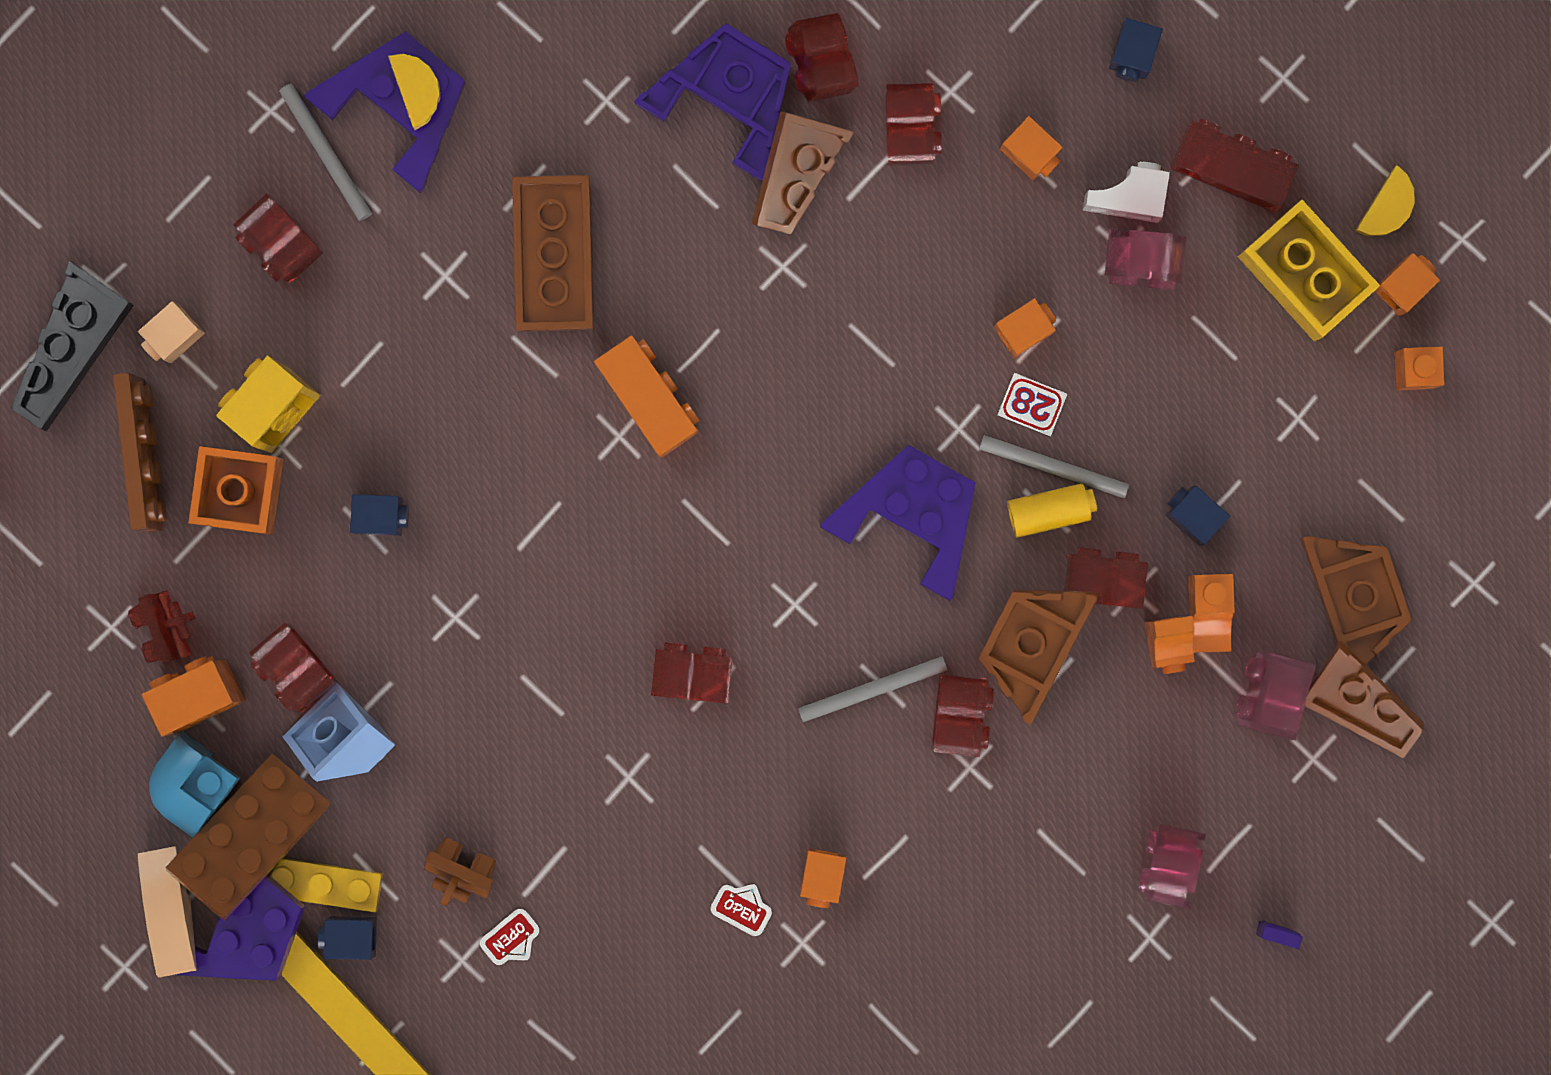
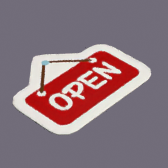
(742, 908)
(511, 938)

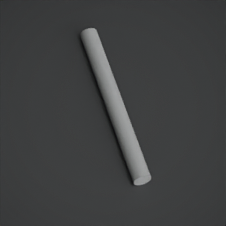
(325, 152)
(1054, 466)
(872, 689)

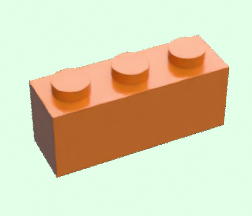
(648, 395)

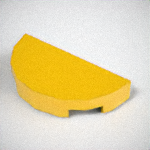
(418, 87)
(1390, 207)

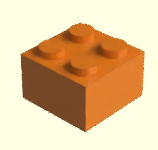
(236, 490)
(192, 697)

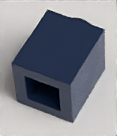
(1135, 50)
(1196, 514)
(378, 515)
(348, 937)

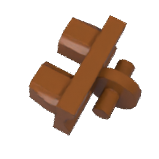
(444, 865)

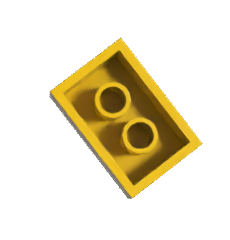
(1308, 271)
(267, 404)

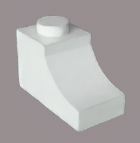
(1137, 197)

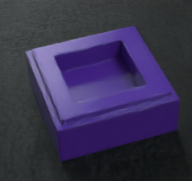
(1279, 934)

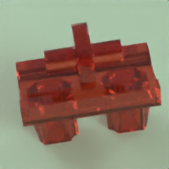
(166, 627)

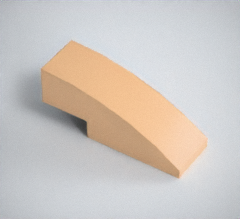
(166, 914)

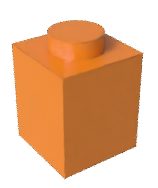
(1032, 149)
(1407, 283)
(1026, 327)
(1419, 368)
(822, 877)

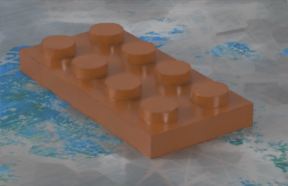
(552, 253)
(137, 444)
(248, 837)

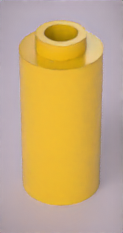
(1051, 510)

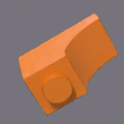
(1212, 611)
(1171, 643)

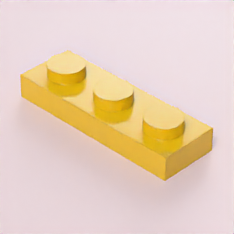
(329, 884)

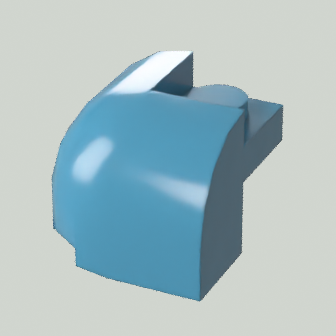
(189, 784)

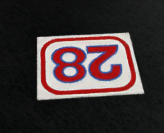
(1032, 404)

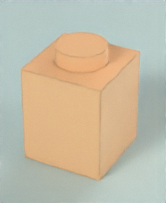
(170, 333)

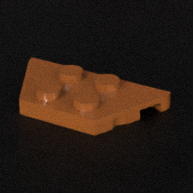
(1358, 593)
(1034, 643)

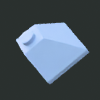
(338, 737)

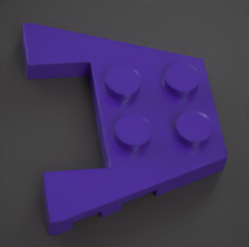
(736, 79)
(377, 81)
(922, 500)
(254, 937)

